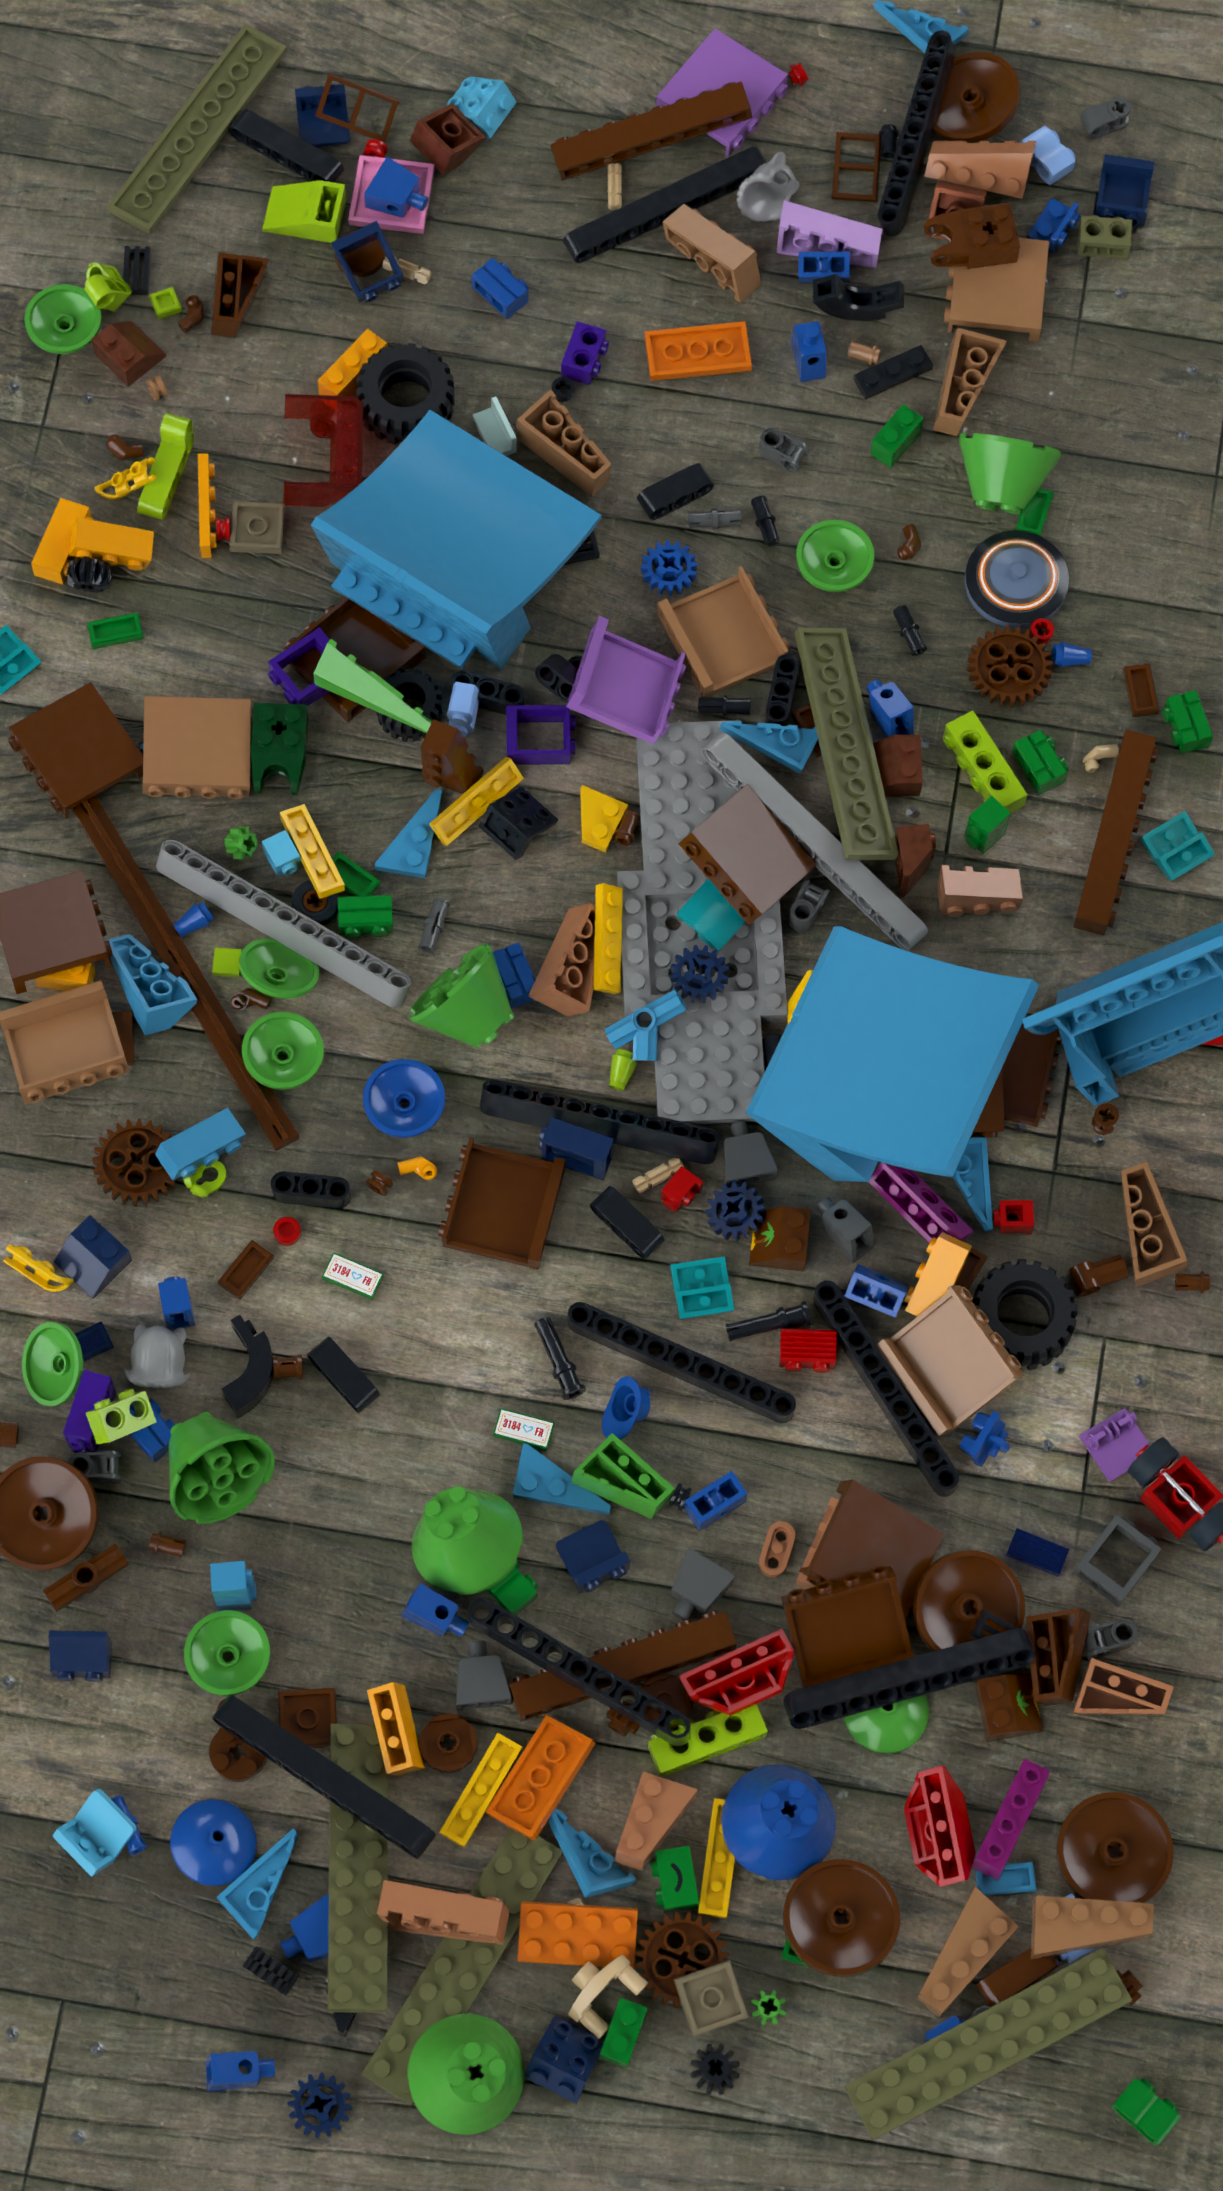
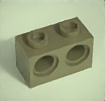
(1104, 242)

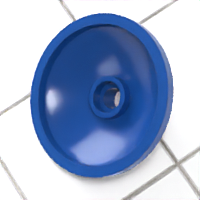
(404, 1082)
(203, 1857)

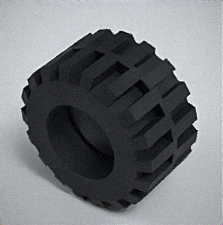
(418, 687)

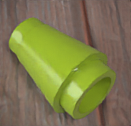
(621, 1069)

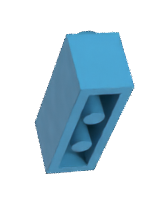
(200, 1145)
(232, 1585)

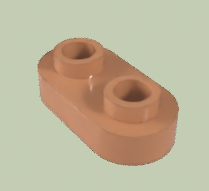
(777, 1550)

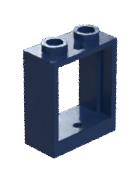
(356, 240)
(581, 1148)

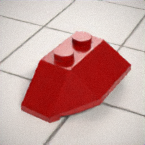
(742, 1675)
(939, 1827)

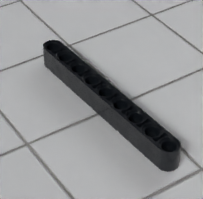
(916, 143)
(656, 207)
(623, 1125)
(689, 1373)
(890, 1400)
(909, 1678)
(586, 1683)
(324, 1776)

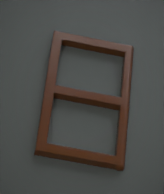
(350, 125)
(857, 167)

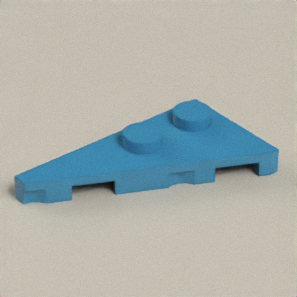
(918, 25)
(781, 743)
(412, 847)
(974, 1182)
(547, 1483)
(587, 1860)
(254, 1890)

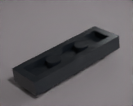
(893, 372)

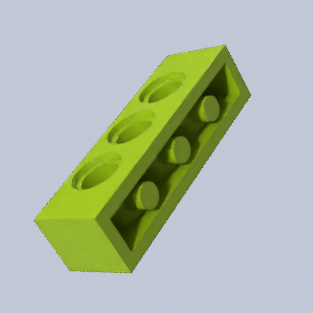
(970, 729)
(670, 1762)

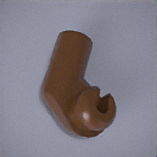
(194, 313)
(121, 449)
(912, 543)
(249, 998)

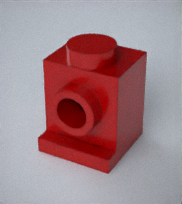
(681, 1190)
(1019, 1209)

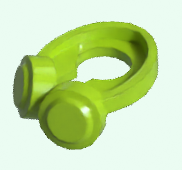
(207, 1187)

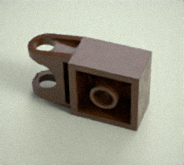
(975, 237)

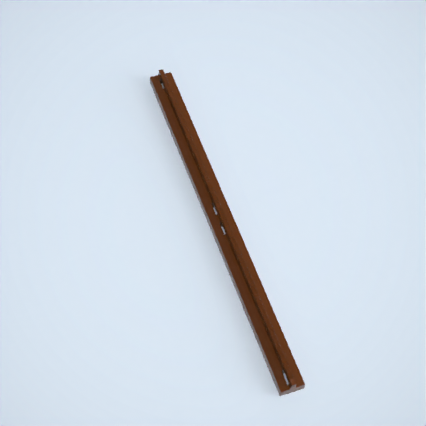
(166, 941)

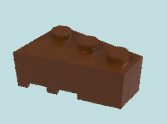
(235, 290)
(447, 760)
(1059, 1647)

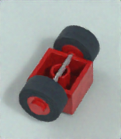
(1181, 1494)

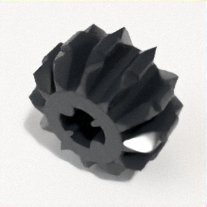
(89, 574)
(705, 2068)

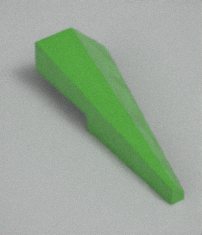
(356, 683)

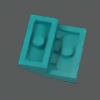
(15, 659)
(1177, 846)
(711, 916)
(701, 1287)

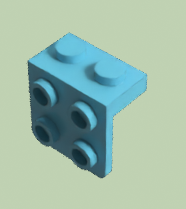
(484, 102)
(96, 1833)

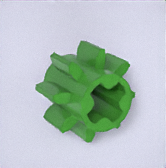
(241, 842)
(776, 2006)

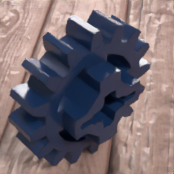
(703, 963)
(730, 1219)
(333, 2100)

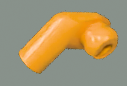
(418, 1165)

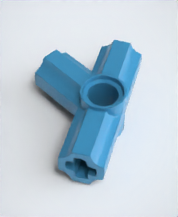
(645, 1038)

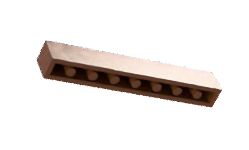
(651, 130)
(1115, 831)
(632, 1662)

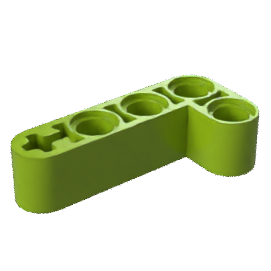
(170, 460)

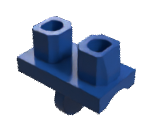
(989, 1441)

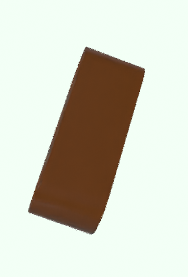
(1015, 1977)

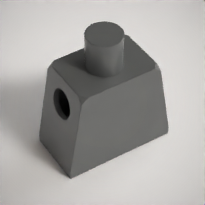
(747, 1157)
(846, 1228)
(699, 1585)
(481, 1680)

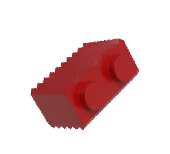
(807, 1350)

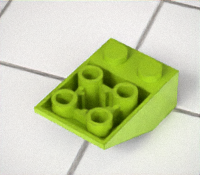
(306, 210)

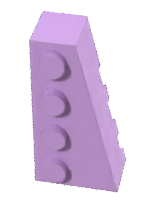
(817, 231)

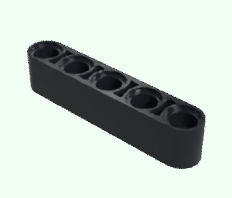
(284, 148)

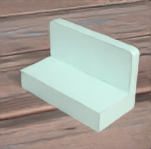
(495, 428)

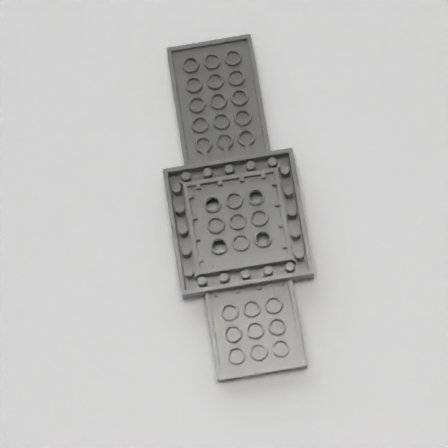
(714, 1049)

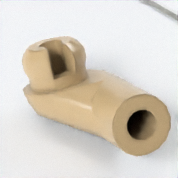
(1091, 760)

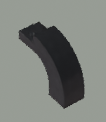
(855, 303)
(255, 1382)

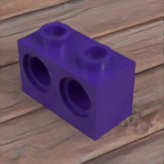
(580, 352)

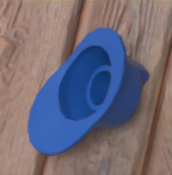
(626, 1406)

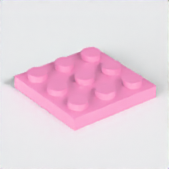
(414, 219)

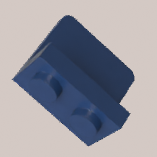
(318, 131)
(592, 1556)
(564, 2059)

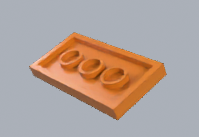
(697, 351)
(540, 1777)
(576, 1933)

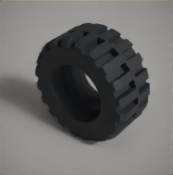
(397, 366)
(1044, 1287)

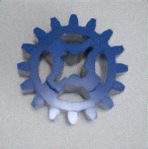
(669, 568)

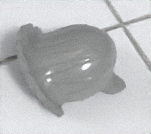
(765, 191)
(157, 1357)

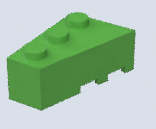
(623, 1478)

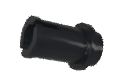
(888, 141)

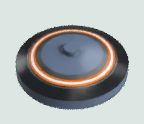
(1016, 579)

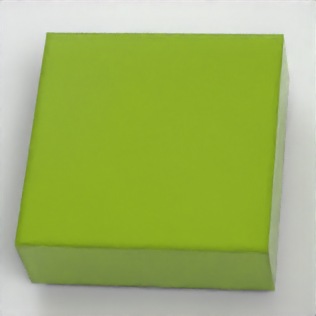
(165, 303)
(226, 962)

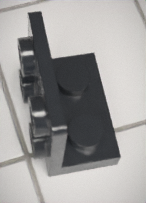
(515, 821)

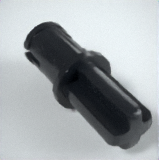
(765, 520)
(909, 630)
(724, 705)

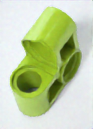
(106, 286)

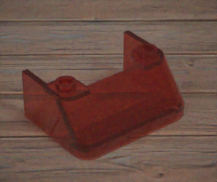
(341, 422)

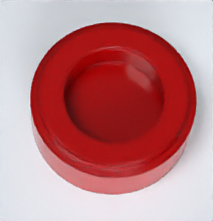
(286, 1231)

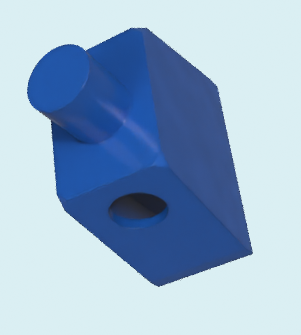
(394, 190)
(809, 343)
(890, 709)
(422, 1610)
(310, 1932)
(224, 2074)

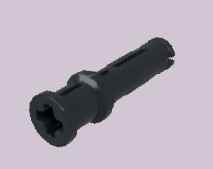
(781, 1319)
(563, 1369)

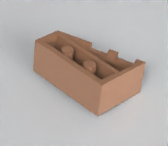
(978, 891)
(1120, 1692)
(652, 1817)

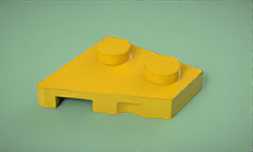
(599, 818)

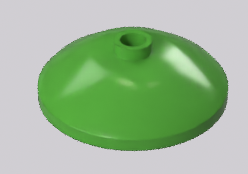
(62, 307)
(838, 543)
(277, 969)
(282, 1035)
(52, 1364)
(223, 1634)
(890, 1730)

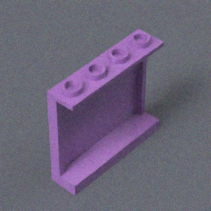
(721, 62)
(625, 684)

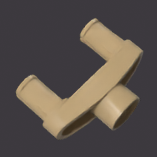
(593, 1982)

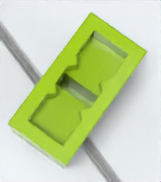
(121, 1419)

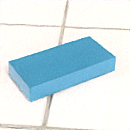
(1015, 1879)

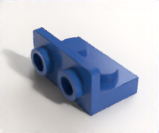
(1054, 224)

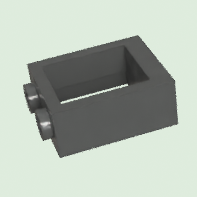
(1102, 1582)

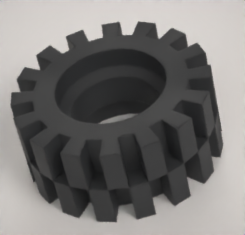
(270, 1970)

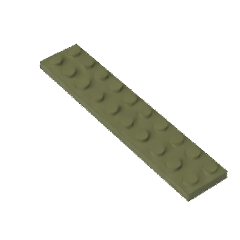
(197, 129)
(846, 744)
(355, 1883)
(462, 1966)
(987, 2044)

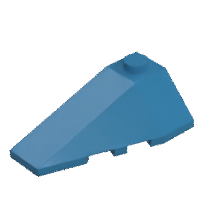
(151, 989)

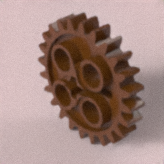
(1011, 687)
(119, 1146)
(691, 1934)

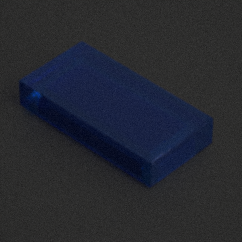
(94, 1341)
(1037, 1552)

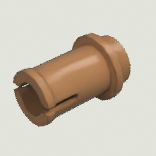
(864, 353)

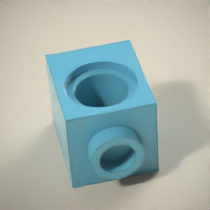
(281, 854)

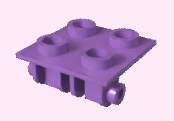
(1115, 1443)

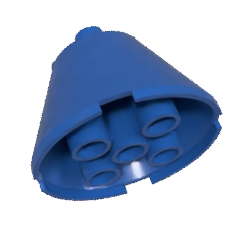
(778, 1822)

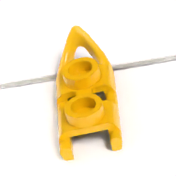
(120, 480)
(43, 1270)

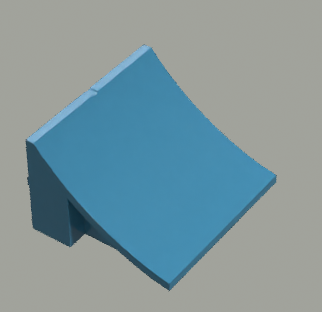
(452, 542)
(1138, 1012)
(888, 1059)

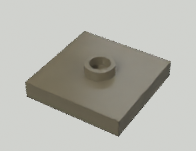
(257, 527)
(711, 1998)

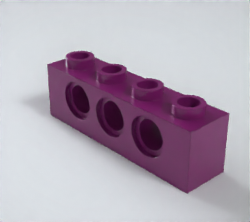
(918, 1203)
(1011, 1819)

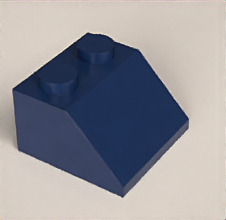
(92, 1257)
(80, 1655)

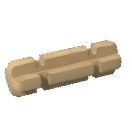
(614, 186)
(410, 270)
(657, 1175)

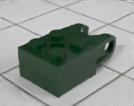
(277, 753)

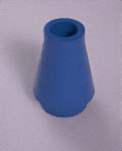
(1070, 655)
(194, 919)

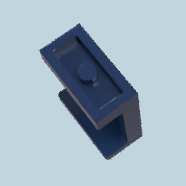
(1124, 188)

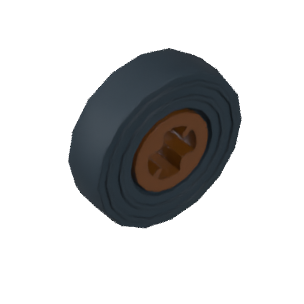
(324, 913)

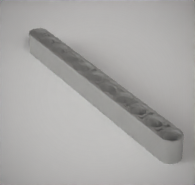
(825, 850)
(283, 923)

